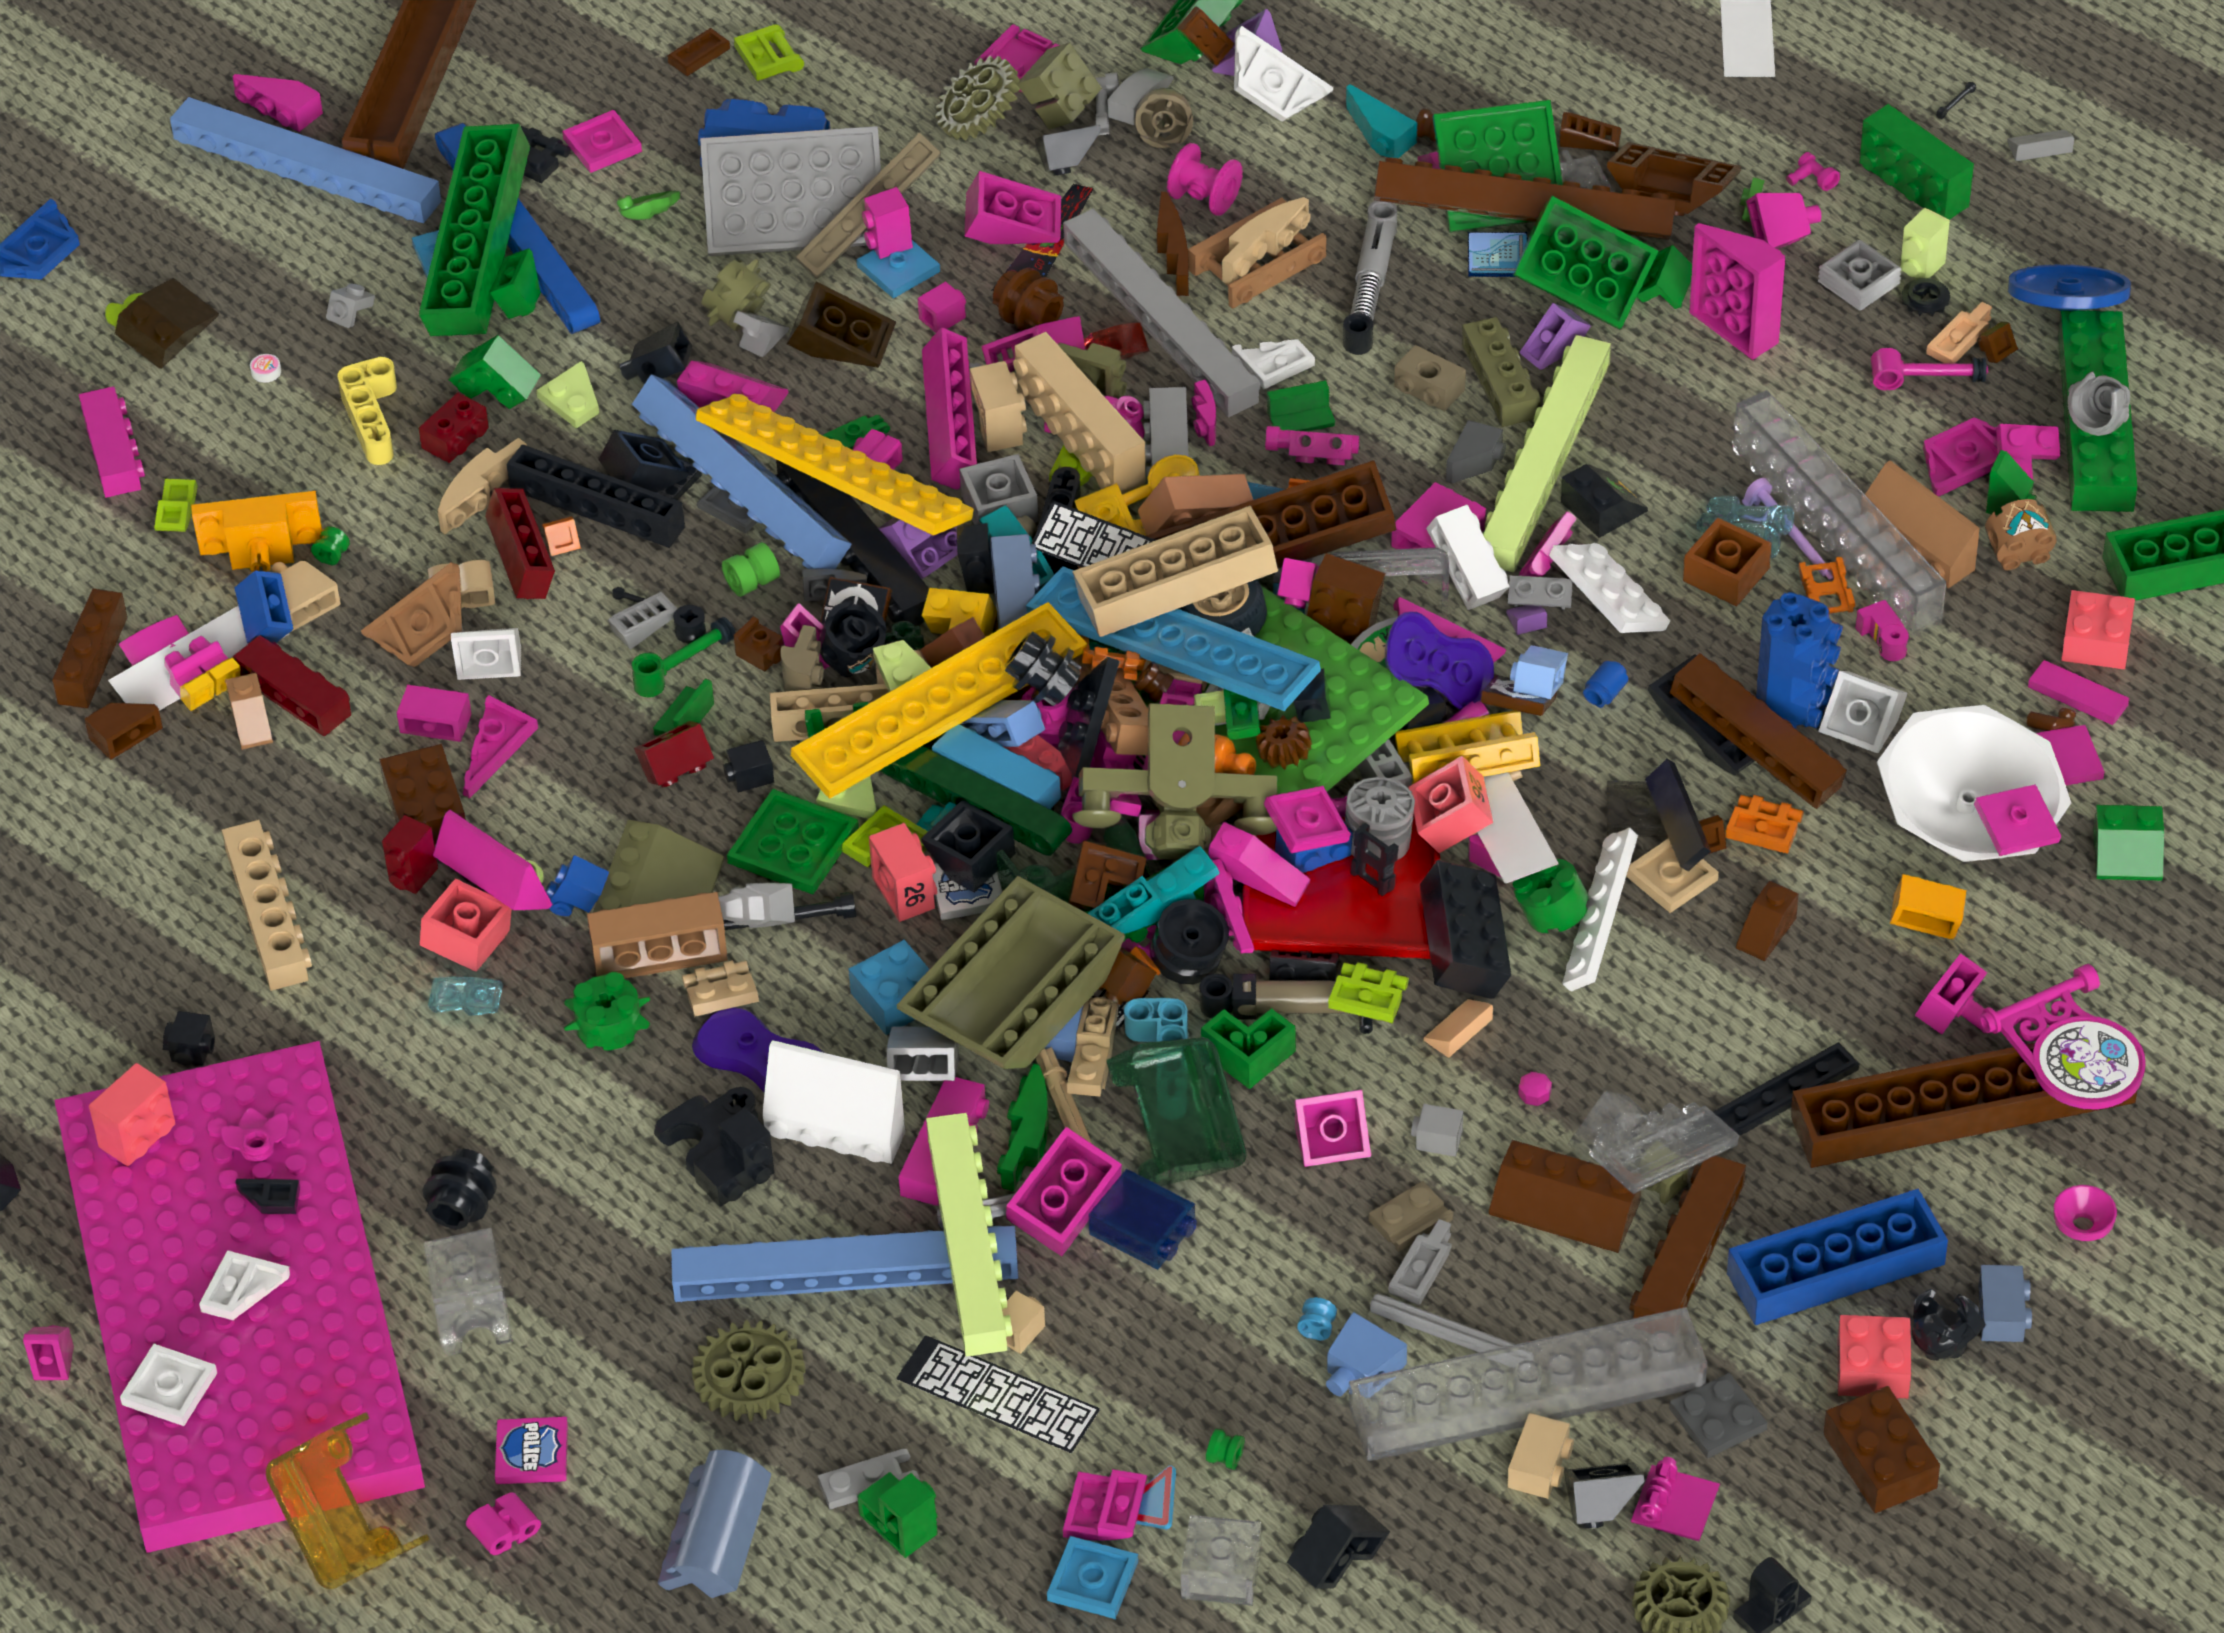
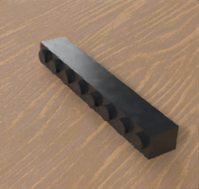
(870, 549)

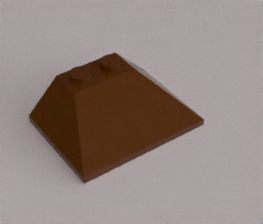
(1681, 176)

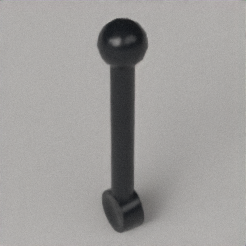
(1970, 87)
(619, 593)

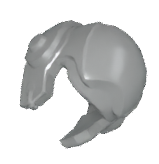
(2098, 404)

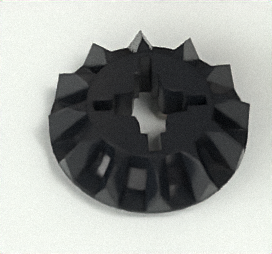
(1916, 290)

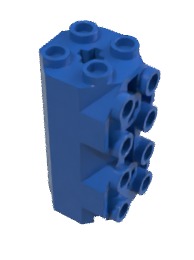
(752, 118)
(1795, 659)

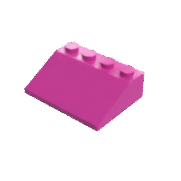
(1737, 288)

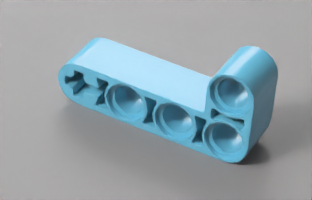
(1156, 1019)

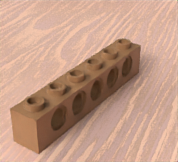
(1125, 715)

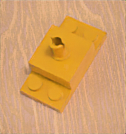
(257, 528)

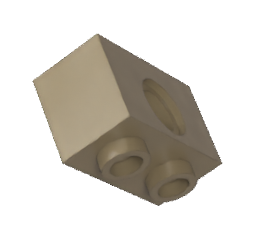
(1429, 378)

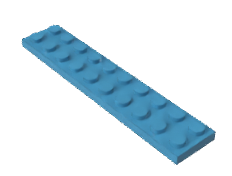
(1194, 647)

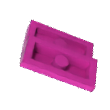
(1104, 1506)

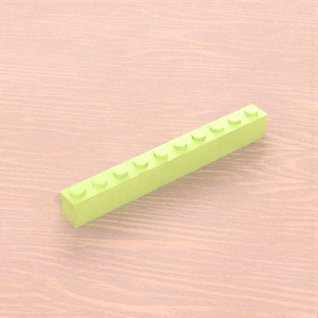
(1545, 449)

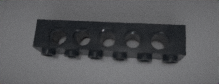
(596, 496)

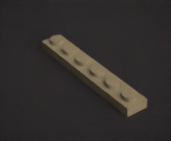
(849, 224)

